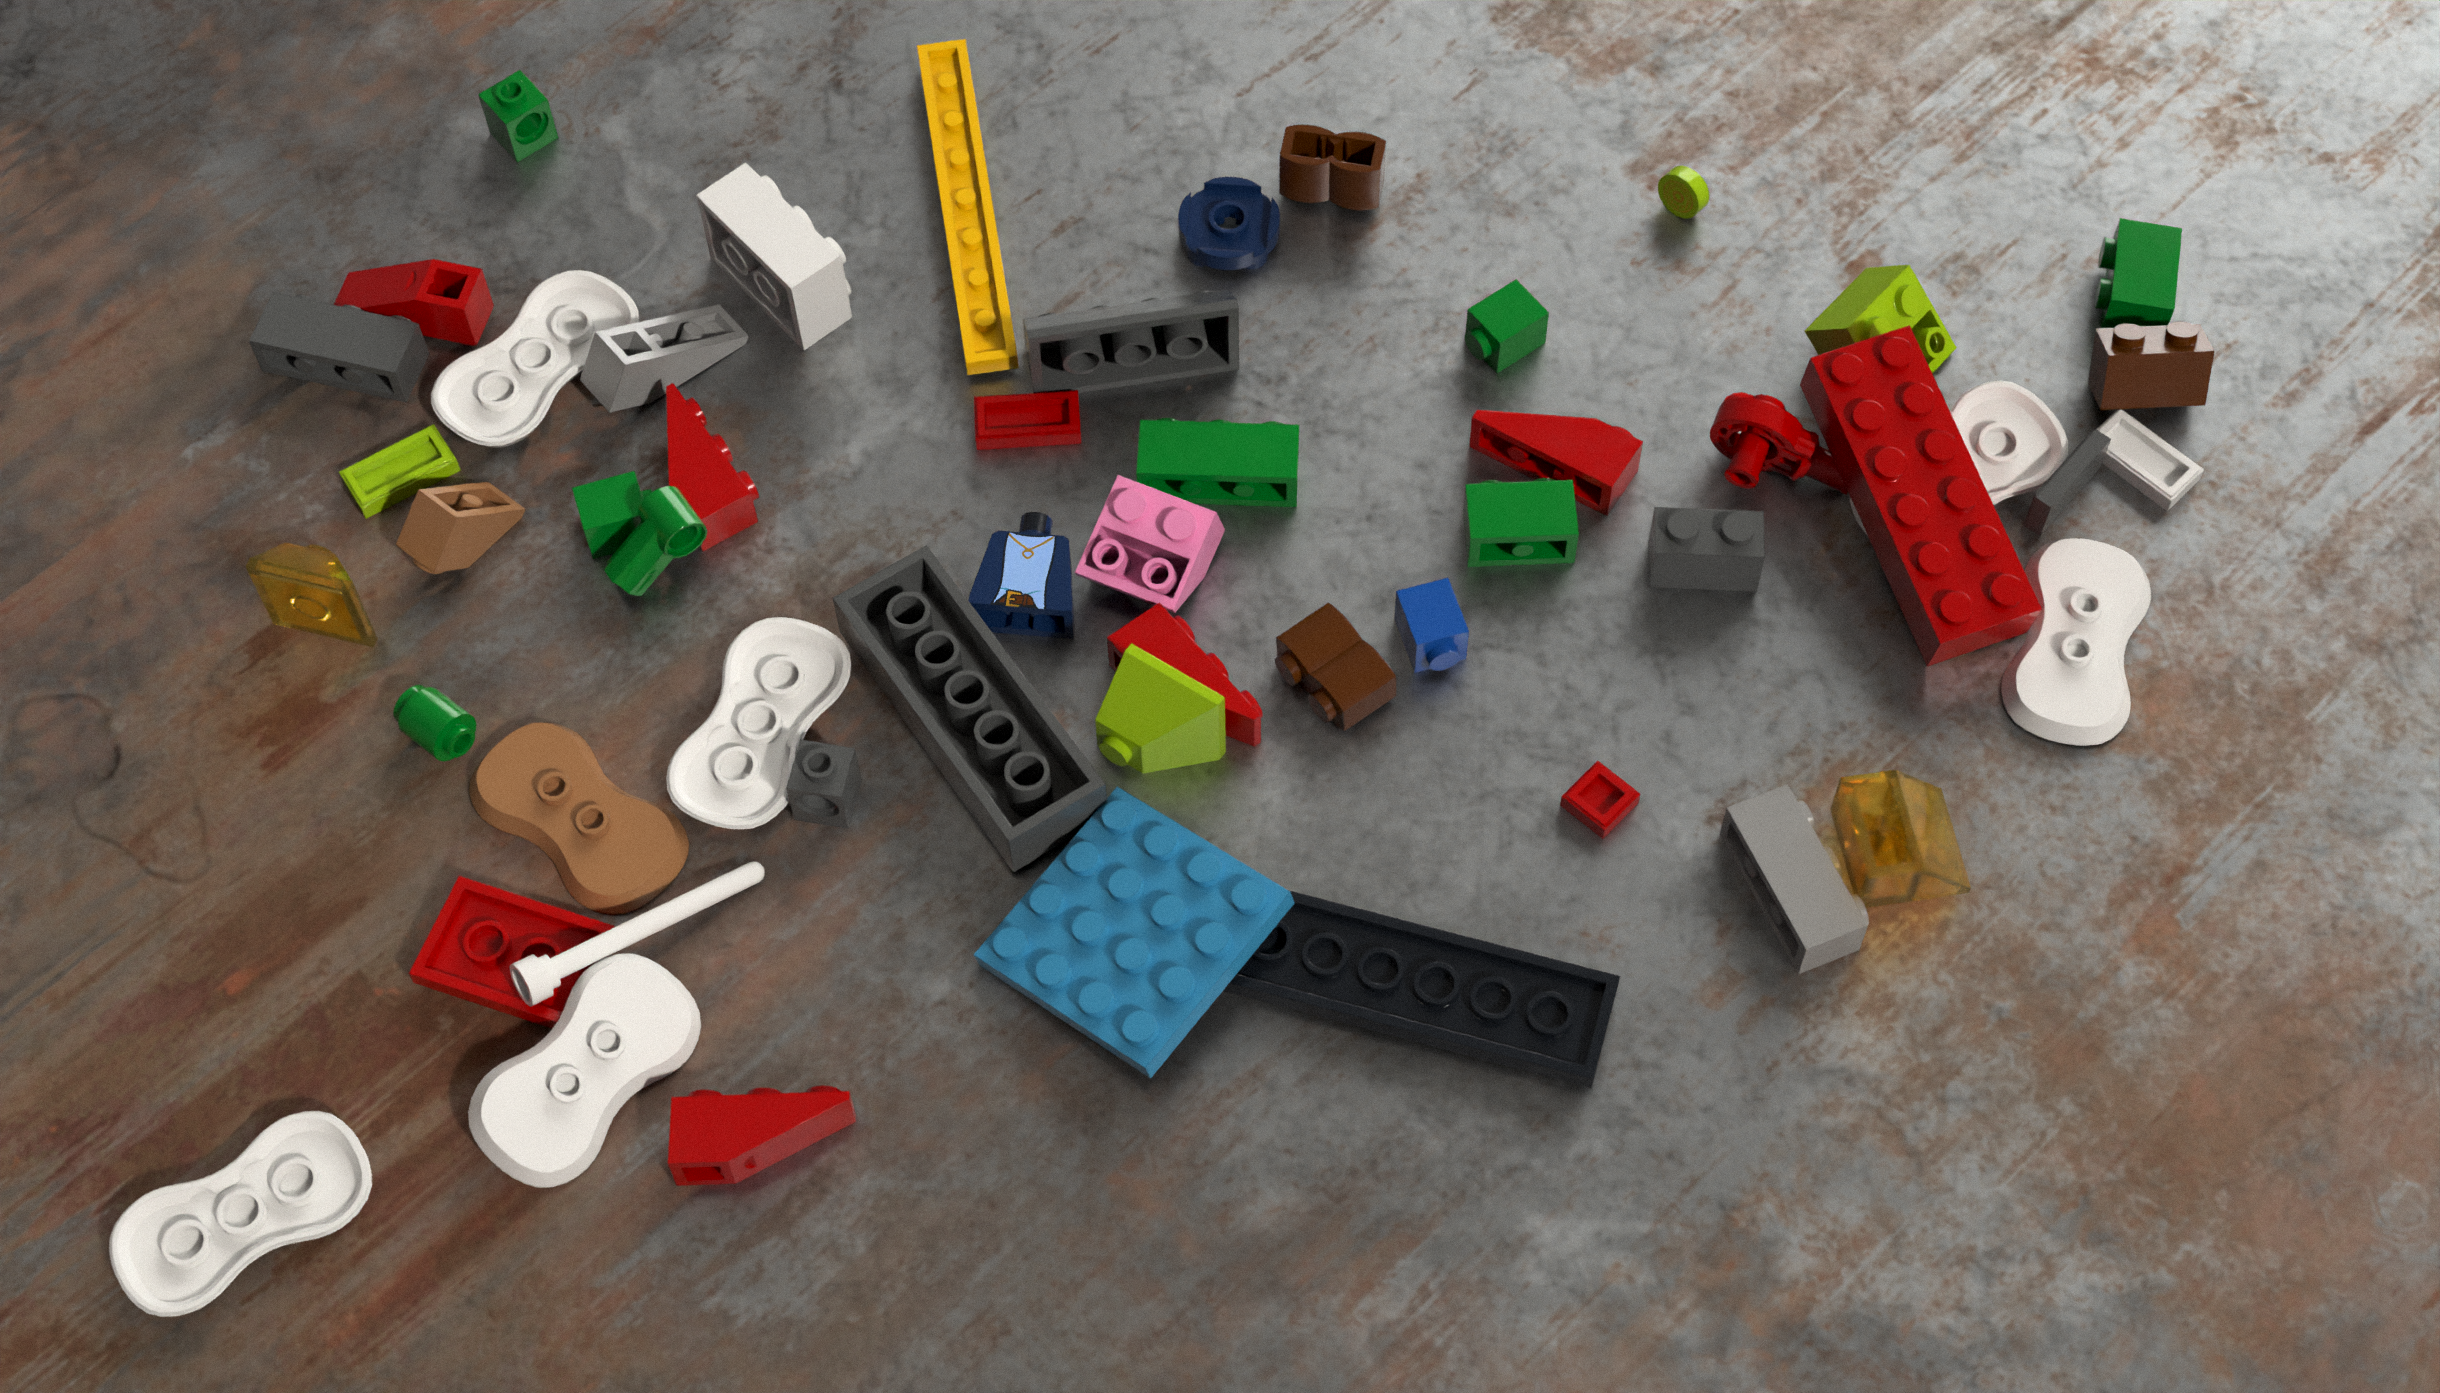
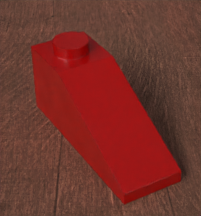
(1579, 449)

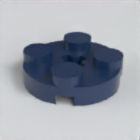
(1229, 248)

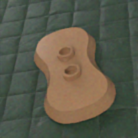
(603, 841)

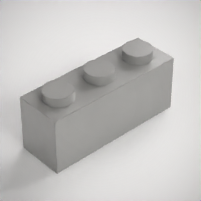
(1794, 878)

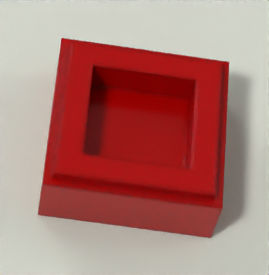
(1600, 799)

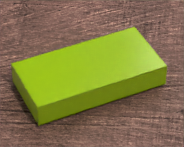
(399, 471)

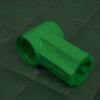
(666, 532)

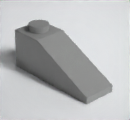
(639, 359)

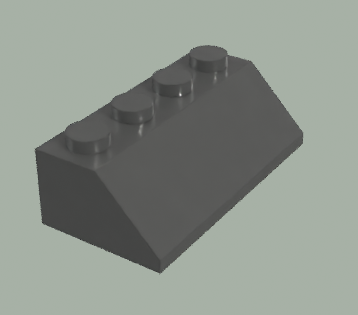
(1133, 342)

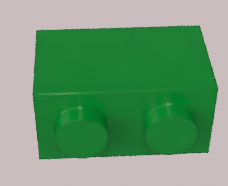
(2139, 274)
(1520, 523)

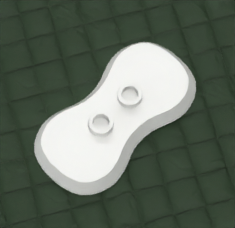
(509, 384)
(2009, 438)
(2071, 667)
(772, 691)
(554, 1103)
(195, 1237)

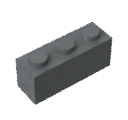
(339, 346)

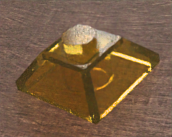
(310, 593)

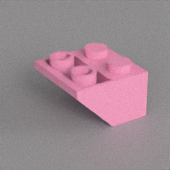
(1151, 544)

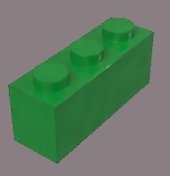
(1220, 461)

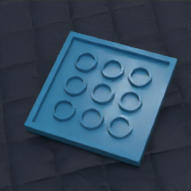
(1134, 931)

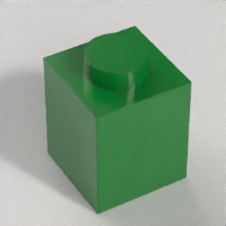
(1506, 326)
(609, 511)

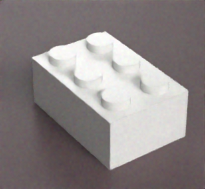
(776, 255)

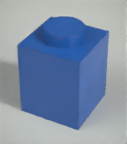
(1431, 625)

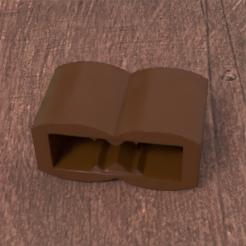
(1332, 167)
(1335, 667)

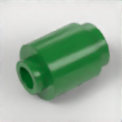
(435, 722)

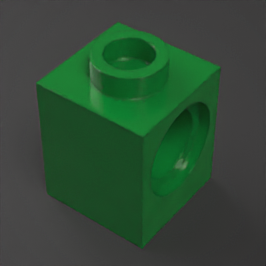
(518, 116)

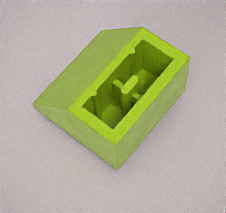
(1879, 303)

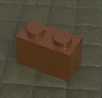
(2150, 366)

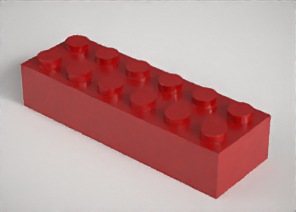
(1919, 496)

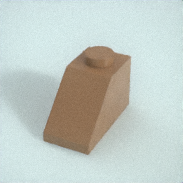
(456, 525)

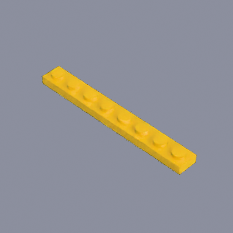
(967, 208)

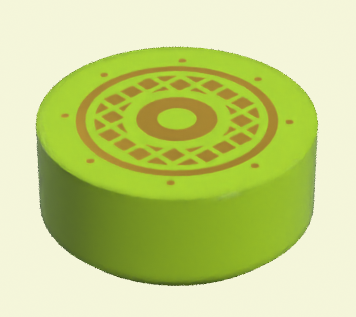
(1683, 192)

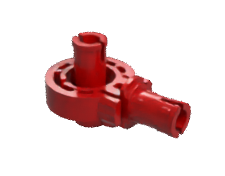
(1769, 442)

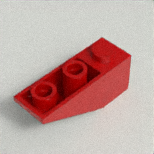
(440, 295)
(703, 472)
(1175, 644)
(736, 1136)

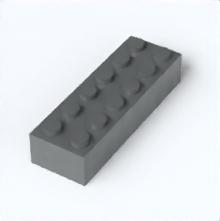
(970, 707)

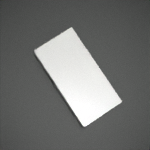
(2147, 460)

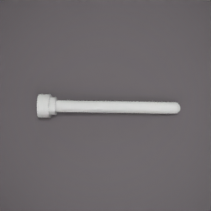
(539, 976)

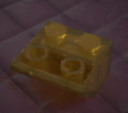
(1897, 839)

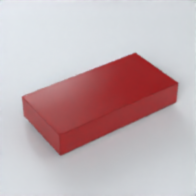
(1027, 420)

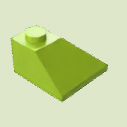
(1159, 716)

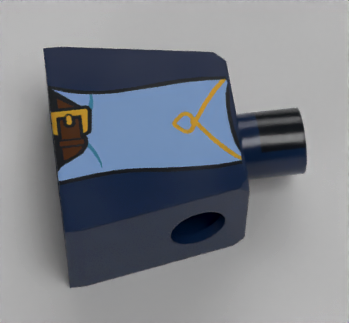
(1026, 581)

